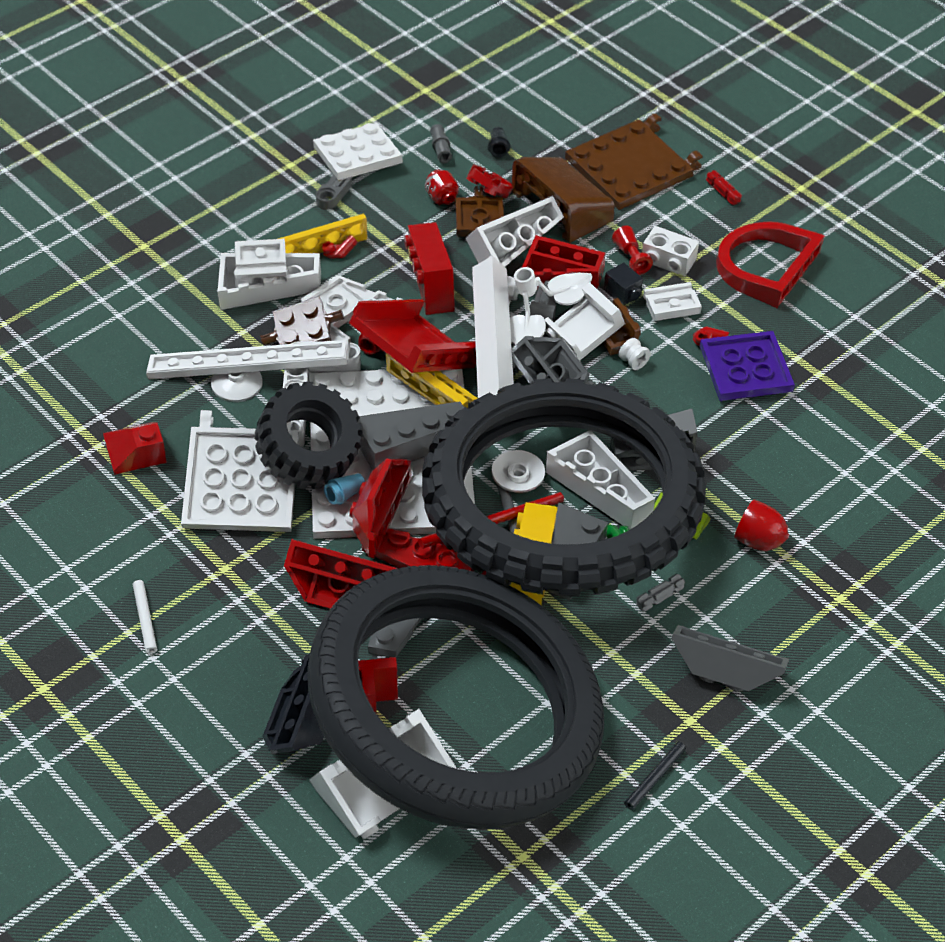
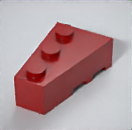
(554, 258)

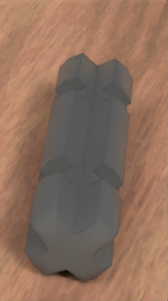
(660, 592)

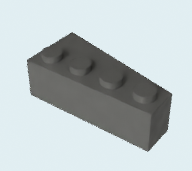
(403, 432)

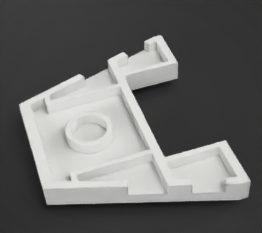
(343, 295)

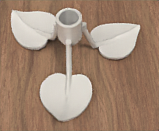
(564, 288)

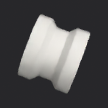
(634, 353)

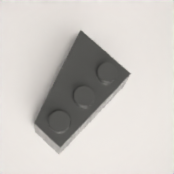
(576, 528)

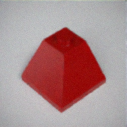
(135, 447)

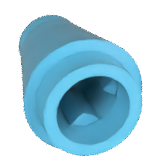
(343, 488)

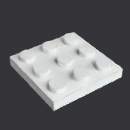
(357, 151)

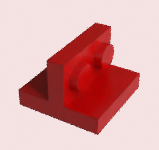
(379, 679)

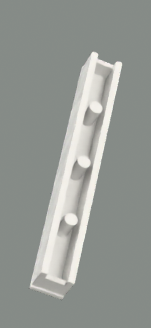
(492, 326)

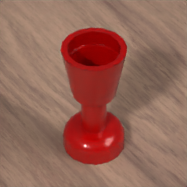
(626, 240)

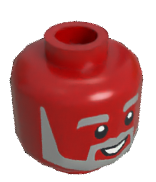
(441, 187)

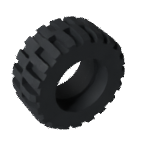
(325, 410)

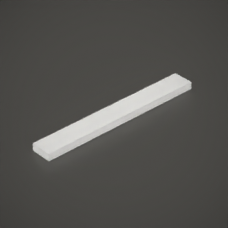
(248, 359)

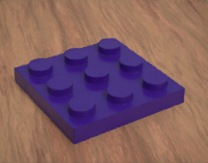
(746, 365)

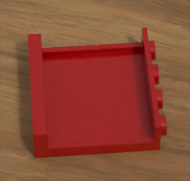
(409, 337)

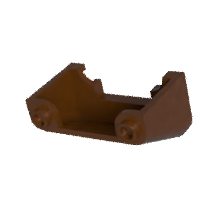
(580, 201)

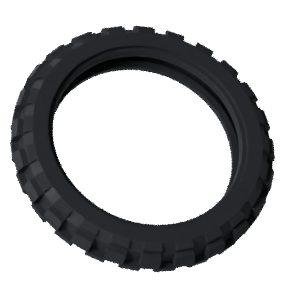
(552, 566)

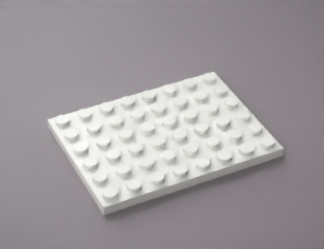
(372, 394)

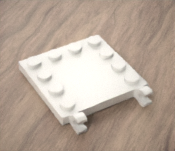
(230, 484)

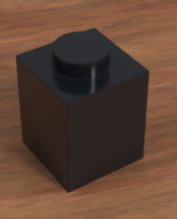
(623, 284)

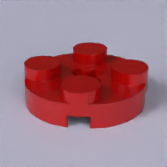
(493, 182)

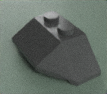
(547, 359)
(726, 661)

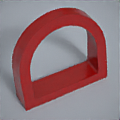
(758, 287)

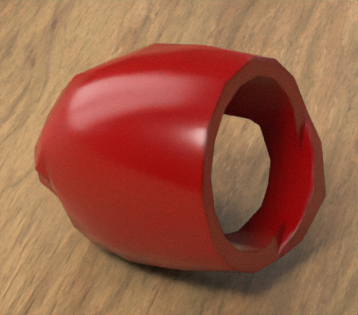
(762, 527)

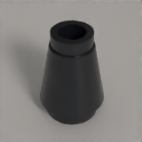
(498, 142)

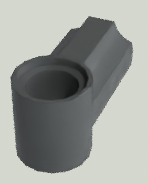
(543, 304)

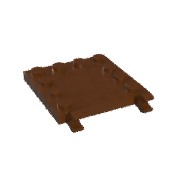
(632, 162)

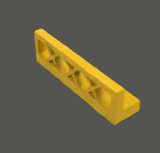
(336, 232)
(430, 384)

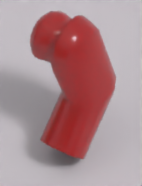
(339, 250)

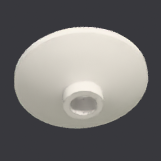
(236, 386)
(518, 471)

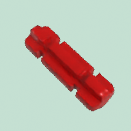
(724, 187)

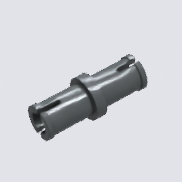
(440, 143)

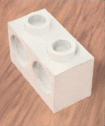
(671, 250)

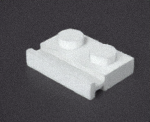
(260, 258)
(672, 301)

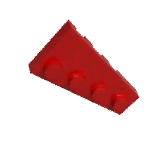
(405, 551)

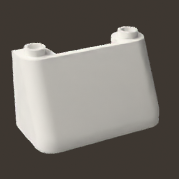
(356, 803)

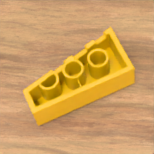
(536, 524)

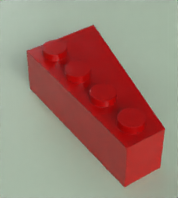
(431, 267)

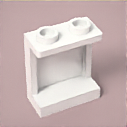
(587, 322)

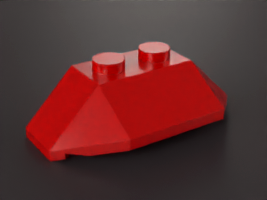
(379, 502)
(327, 574)

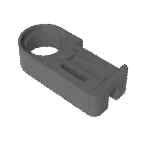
(335, 189)

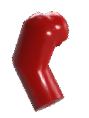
(708, 332)

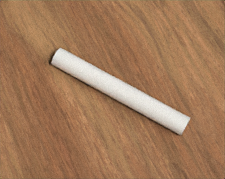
(144, 616)

